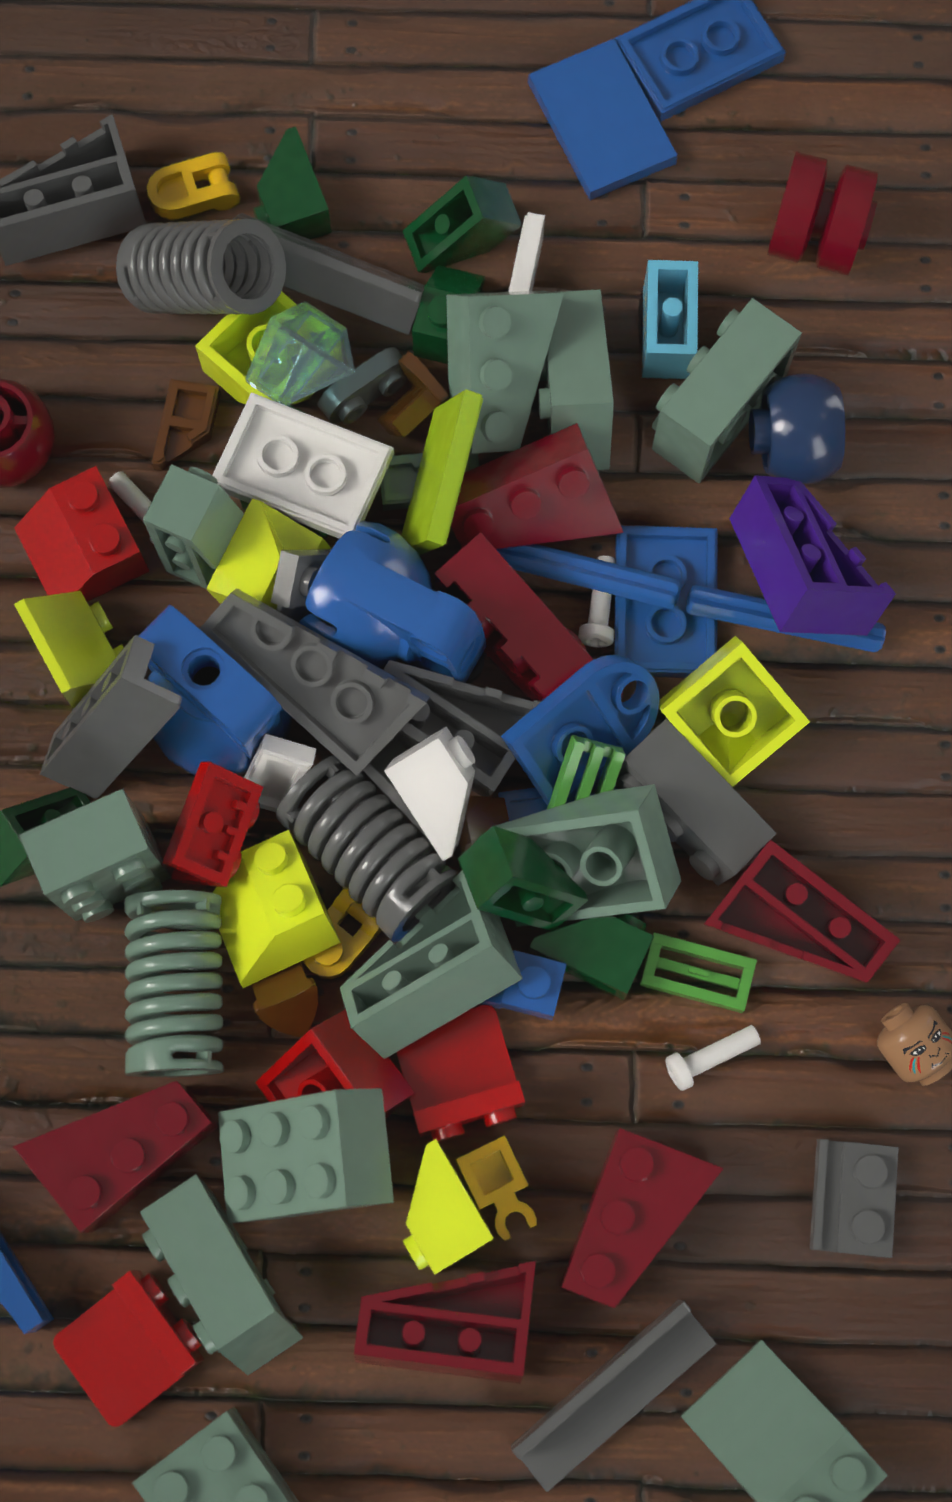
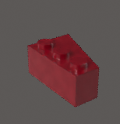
(536, 495)
(802, 916)
(116, 1153)
(632, 1214)
(451, 1326)

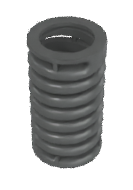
(201, 267)
(359, 825)

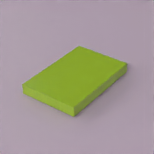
(441, 471)

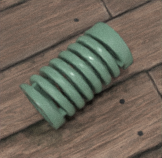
(151, 1046)

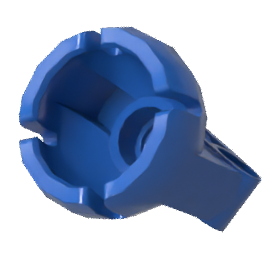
(386, 606)
(217, 720)

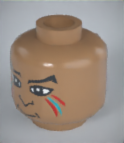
(916, 1043)

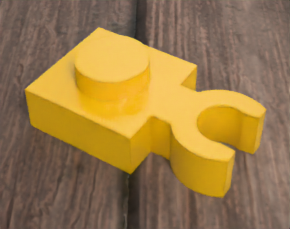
(494, 1178)

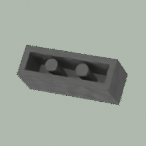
(696, 803)

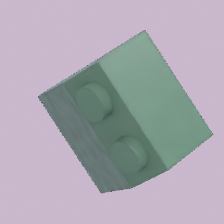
(611, 848)
(780, 1436)

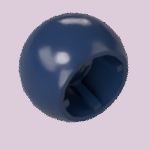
(799, 428)

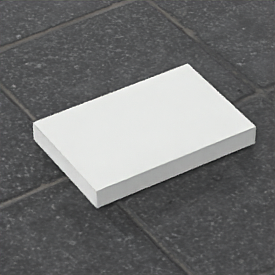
(302, 466)

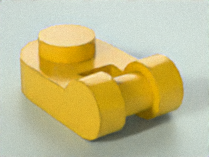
(174, 190)
(341, 957)

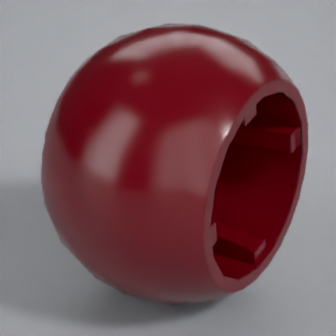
(26, 456)

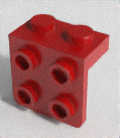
(461, 1075)
(128, 1347)

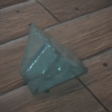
(300, 355)

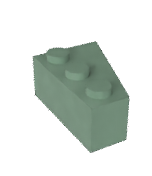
(499, 352)
(579, 374)
(191, 523)
(431, 974)
(217, 1277)

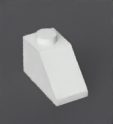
(436, 786)

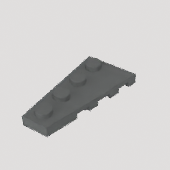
(323, 686)

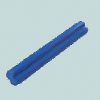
(594, 574)
(755, 613)

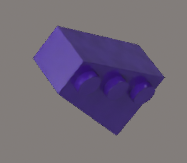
(802, 564)

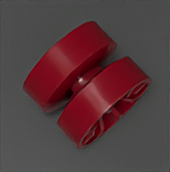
(835, 217)

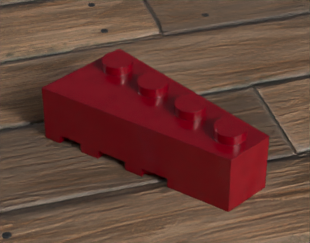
(518, 627)

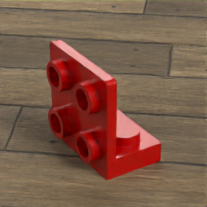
(213, 827)

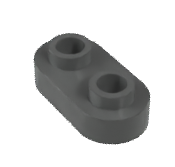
(349, 397)

